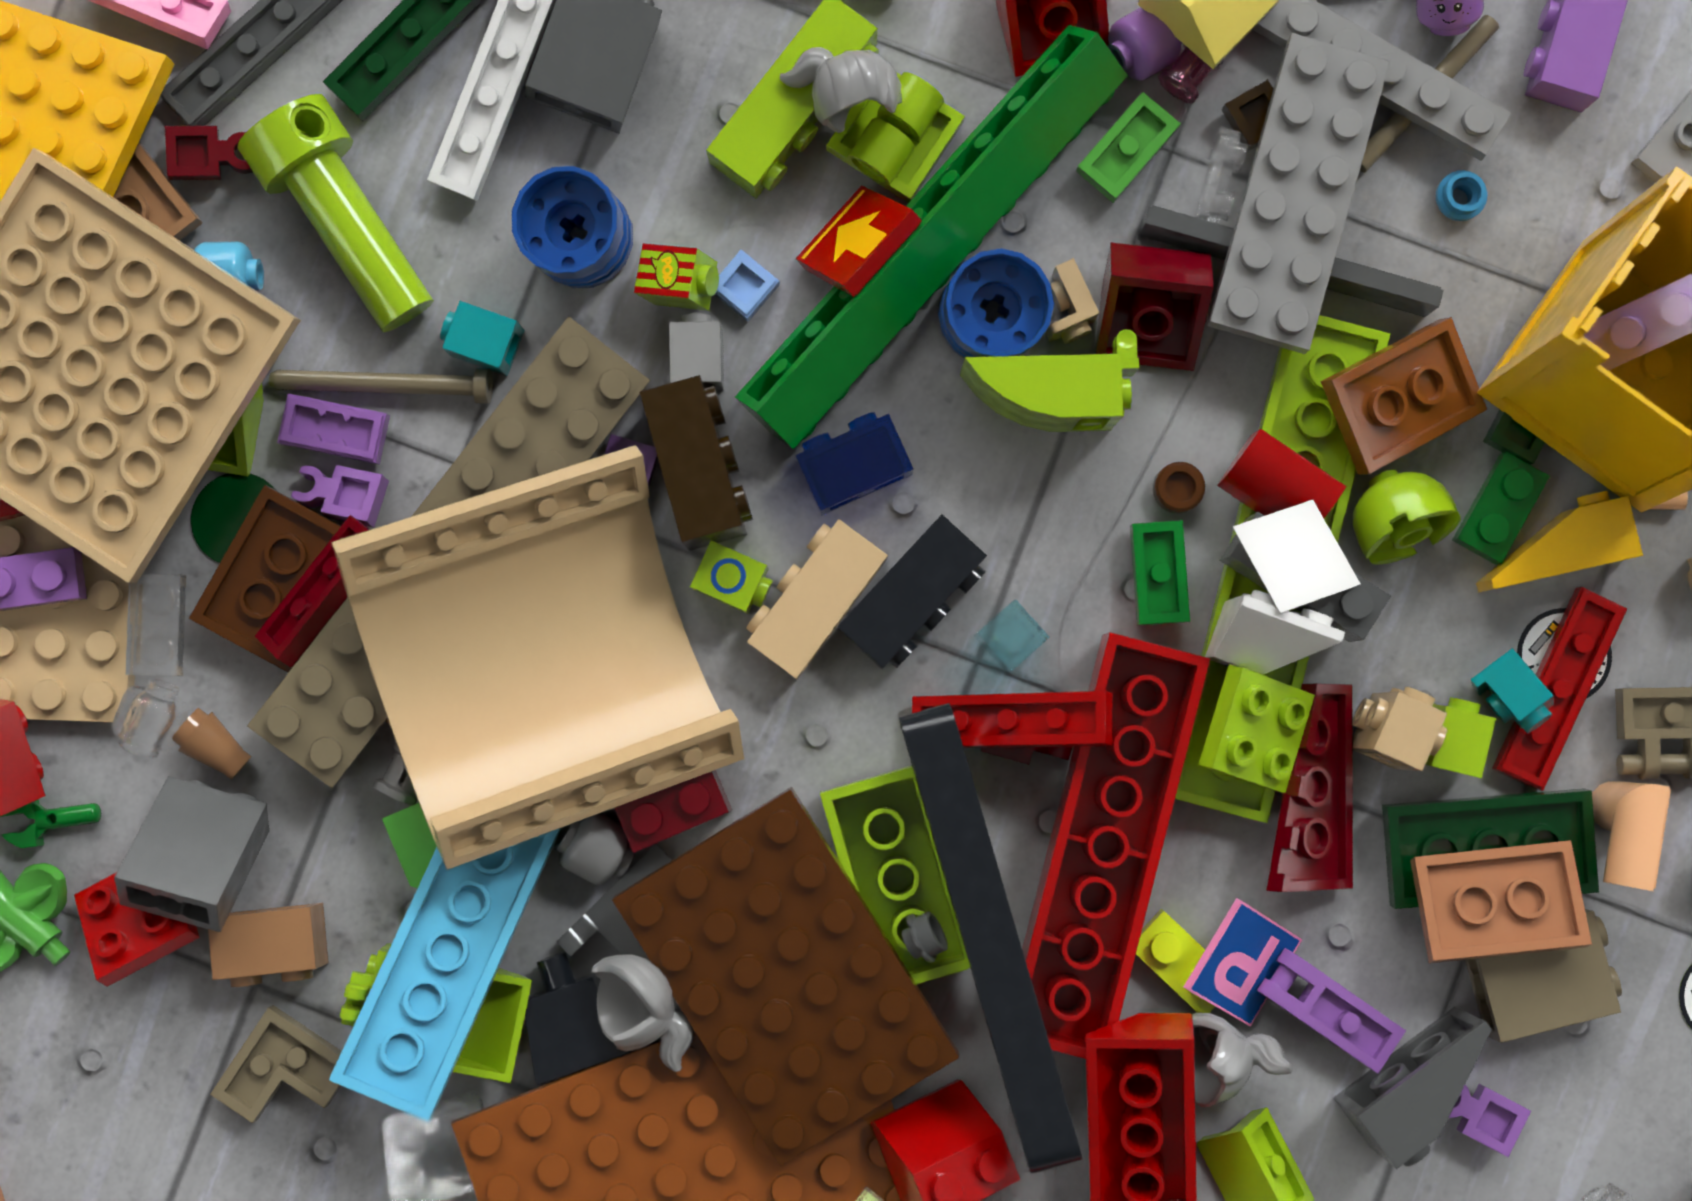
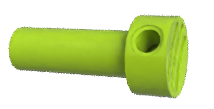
(302, 152)

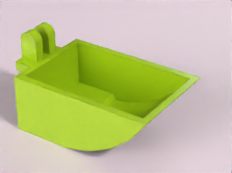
(1058, 390)
(496, 1031)

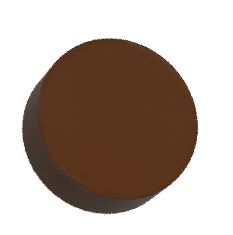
(1179, 487)

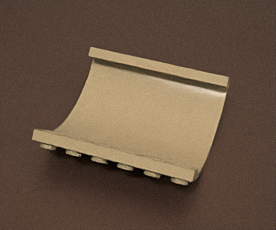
(533, 656)

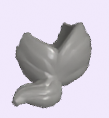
(844, 82)
(639, 1007)
(1227, 1058)

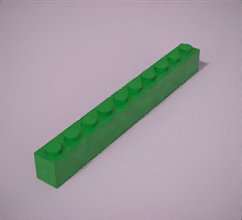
(956, 212)

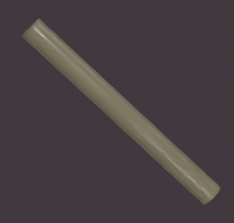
(1449, 66)

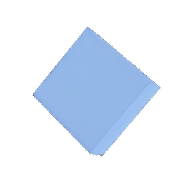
(745, 285)

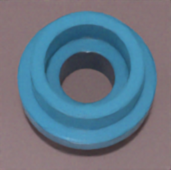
(1473, 188)

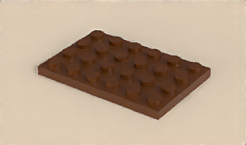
(786, 976)

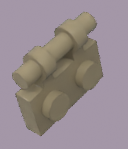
(1653, 716)

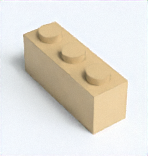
(815, 597)

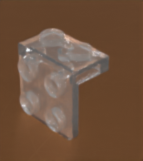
(425, 1156)

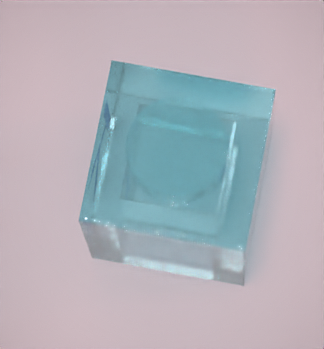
(1011, 636)

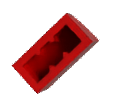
(1274, 477)

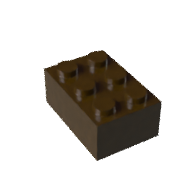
(696, 462)

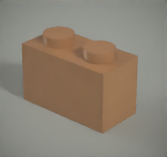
(269, 942)

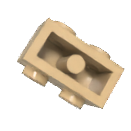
(1399, 728)

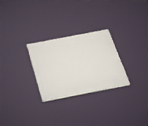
(1296, 556)

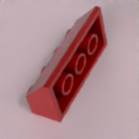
(1142, 1109)

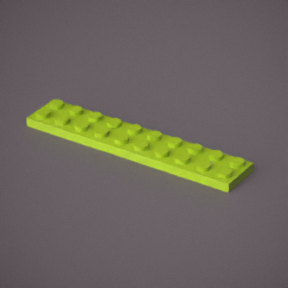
(1303, 421)

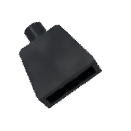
(565, 1023)

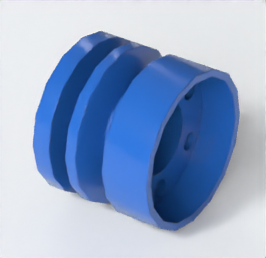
(557, 203)
(1022, 298)

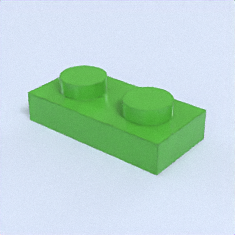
(1128, 147)

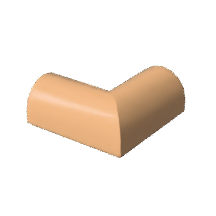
(1637, 826)

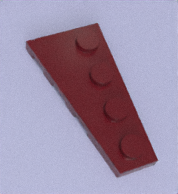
(1317, 809)

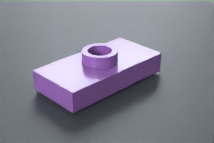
(333, 429)

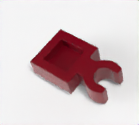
(199, 153)

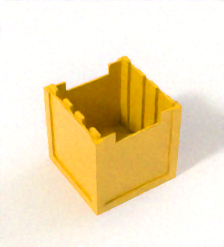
(1620, 423)

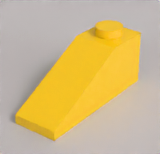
(1576, 539)

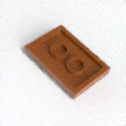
(1404, 396)

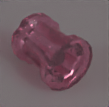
(1186, 76)

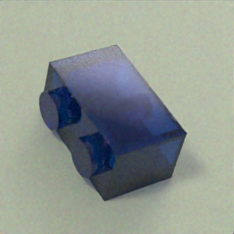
(853, 462)

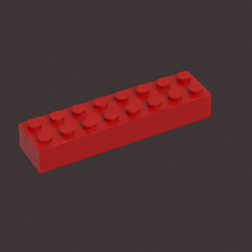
(1110, 839)

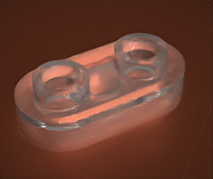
(1225, 157)

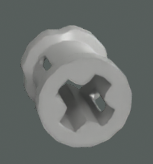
(390, 782)

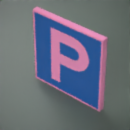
(1239, 960)

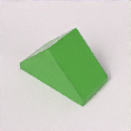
(411, 841)

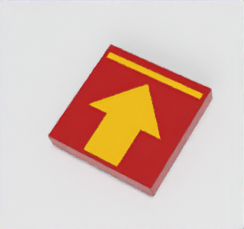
(858, 240)

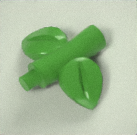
(27, 912)

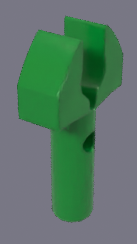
(50, 819)

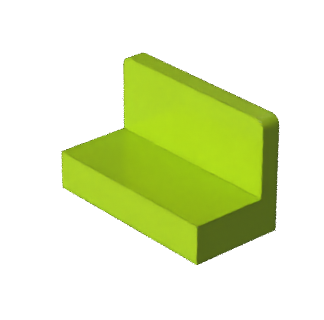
(1254, 1162)

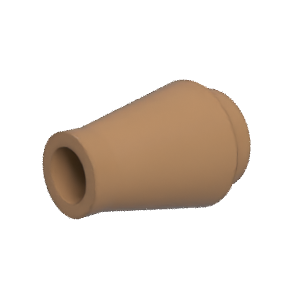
(211, 743)

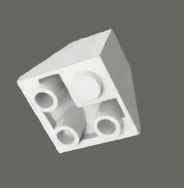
(1262, 639)

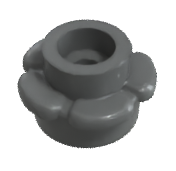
(924, 937)

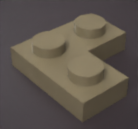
(275, 1053)

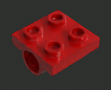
(125, 937)

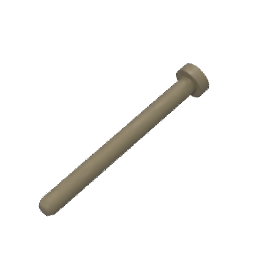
(478, 385)

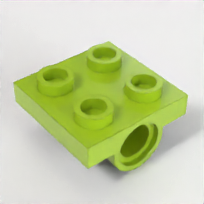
(902, 145)
(1256, 729)

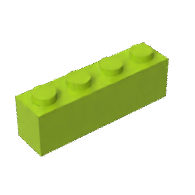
(781, 117)

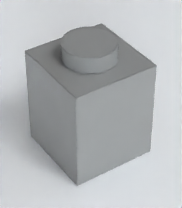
(697, 350)

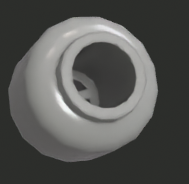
(594, 849)

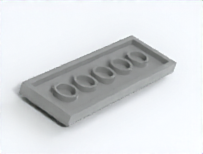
(1298, 193)

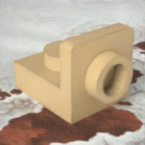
(1072, 295)

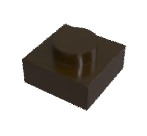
(1249, 112)

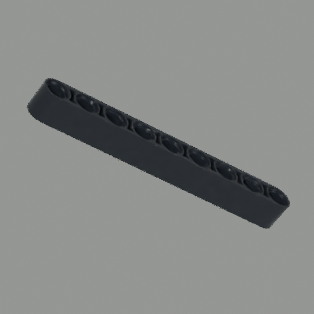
(990, 939)

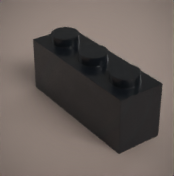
(914, 593)

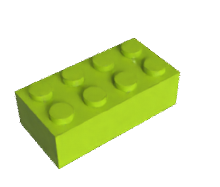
(894, 862)

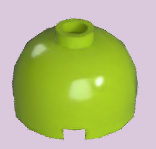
(1401, 513)

